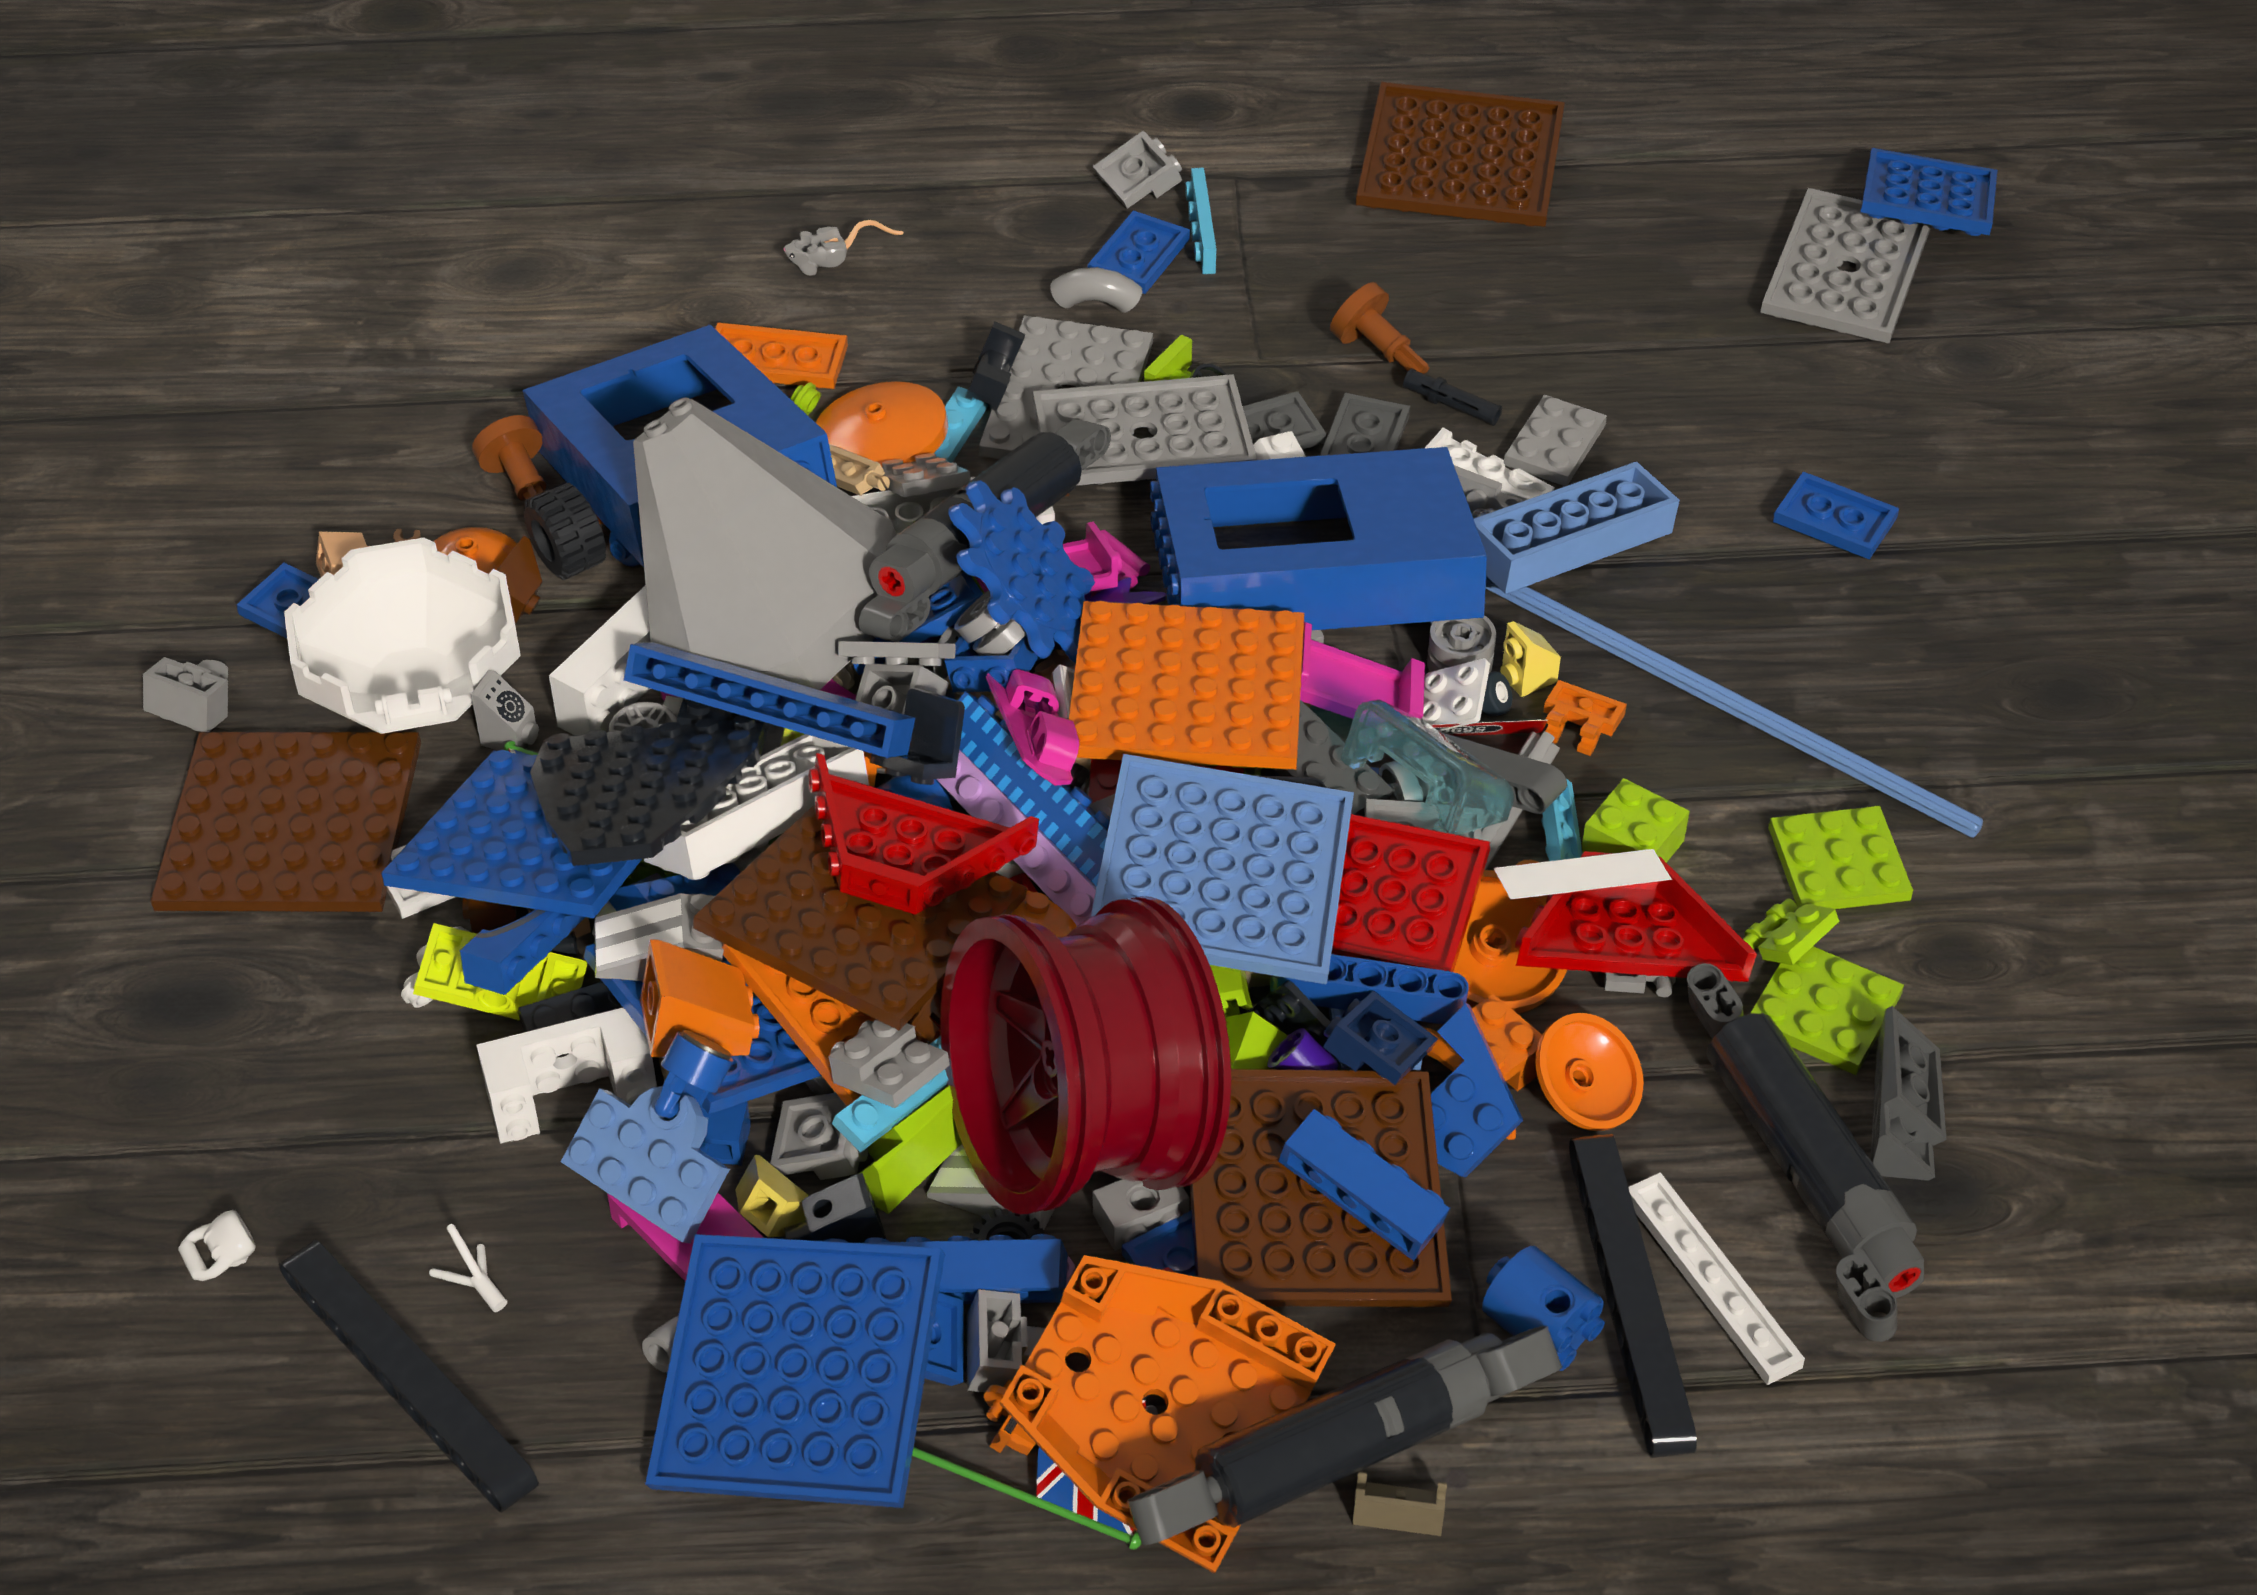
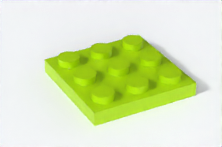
(1840, 858)
(1829, 1007)

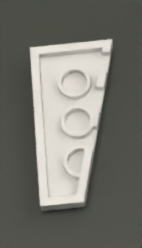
(1515, 482)

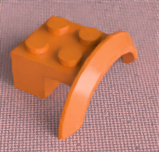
(1510, 1041)

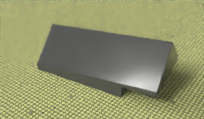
(1906, 1101)

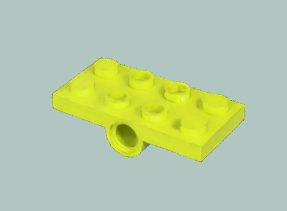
(443, 977)

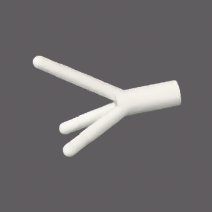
(479, 1280)

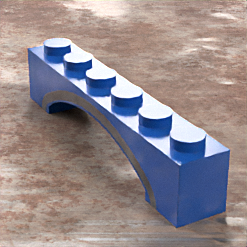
(506, 954)

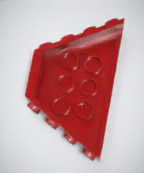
(905, 848)
(1633, 930)

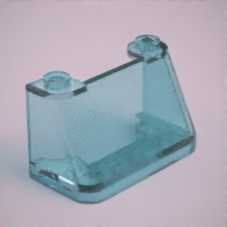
(1460, 785)

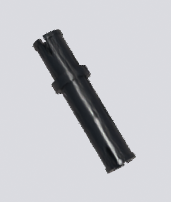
(1439, 391)

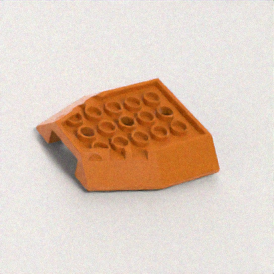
(1165, 1334)

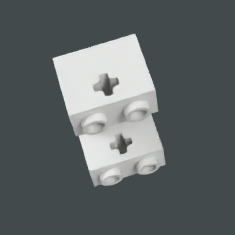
(530, 1065)

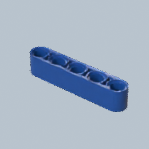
(1414, 990)

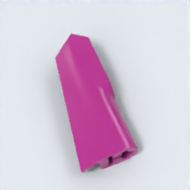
(1041, 736)

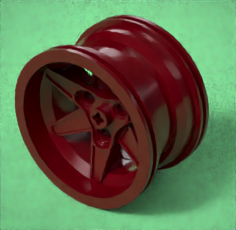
(1085, 1053)

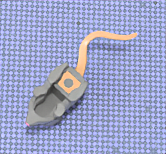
(826, 247)

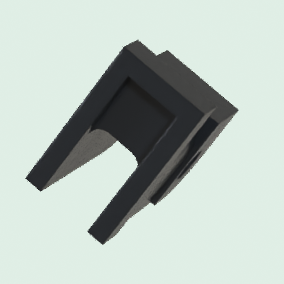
(994, 364)

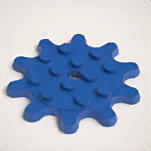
(1023, 568)

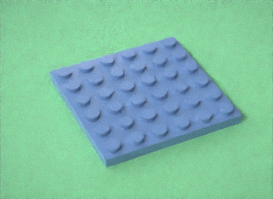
(1237, 858)

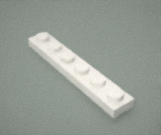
(1715, 1279)

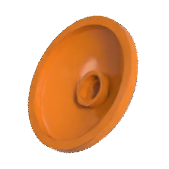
(481, 544)
(1602, 1064)

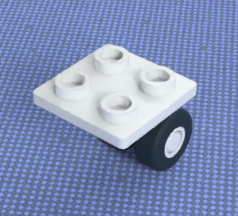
(1463, 692)

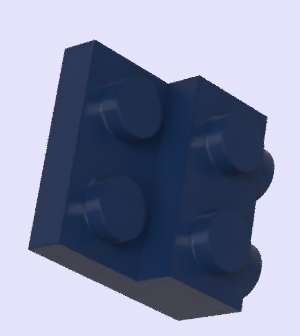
(1379, 1036)

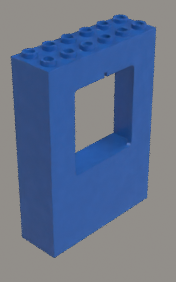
(581, 407)
(1409, 522)

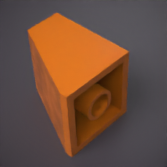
(698, 996)

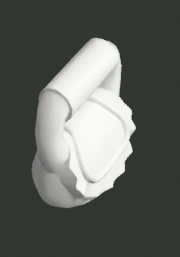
(227, 1241)

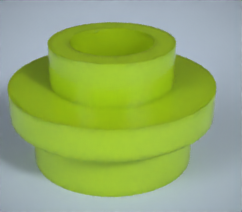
(806, 397)

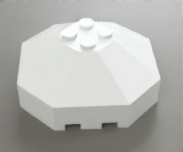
(401, 635)

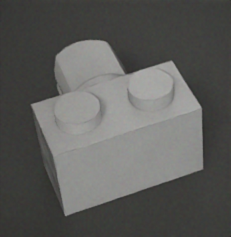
(187, 692)
(997, 1339)

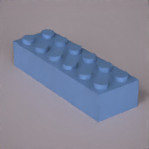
(1575, 526)

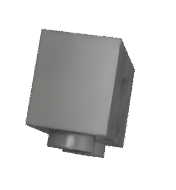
(1131, 1210)

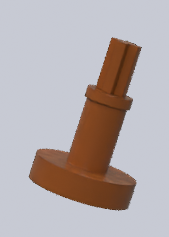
(1363, 316)
(508, 448)

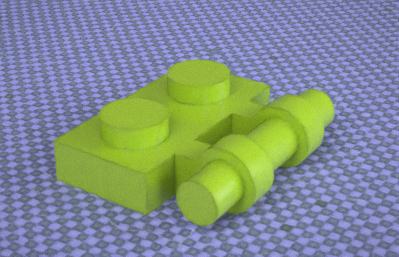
(1790, 931)

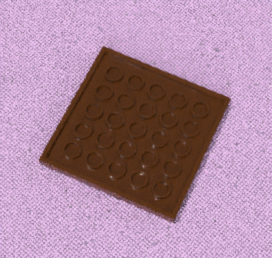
(1461, 154)
(287, 822)
(847, 947)
(1284, 1238)

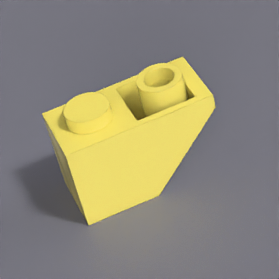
(1528, 660)
(769, 1198)

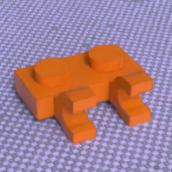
(1583, 707)

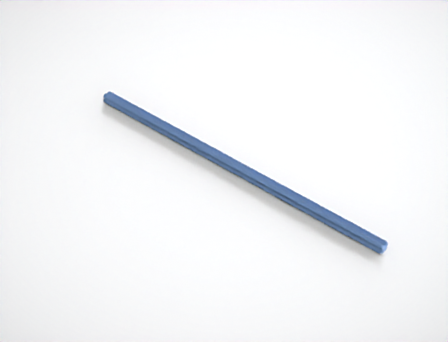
(1745, 709)

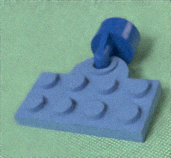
(652, 1148)

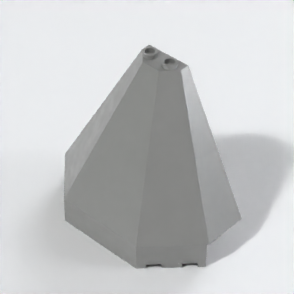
(750, 549)

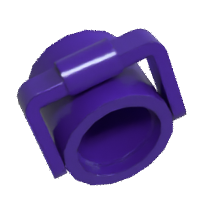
(1301, 1052)

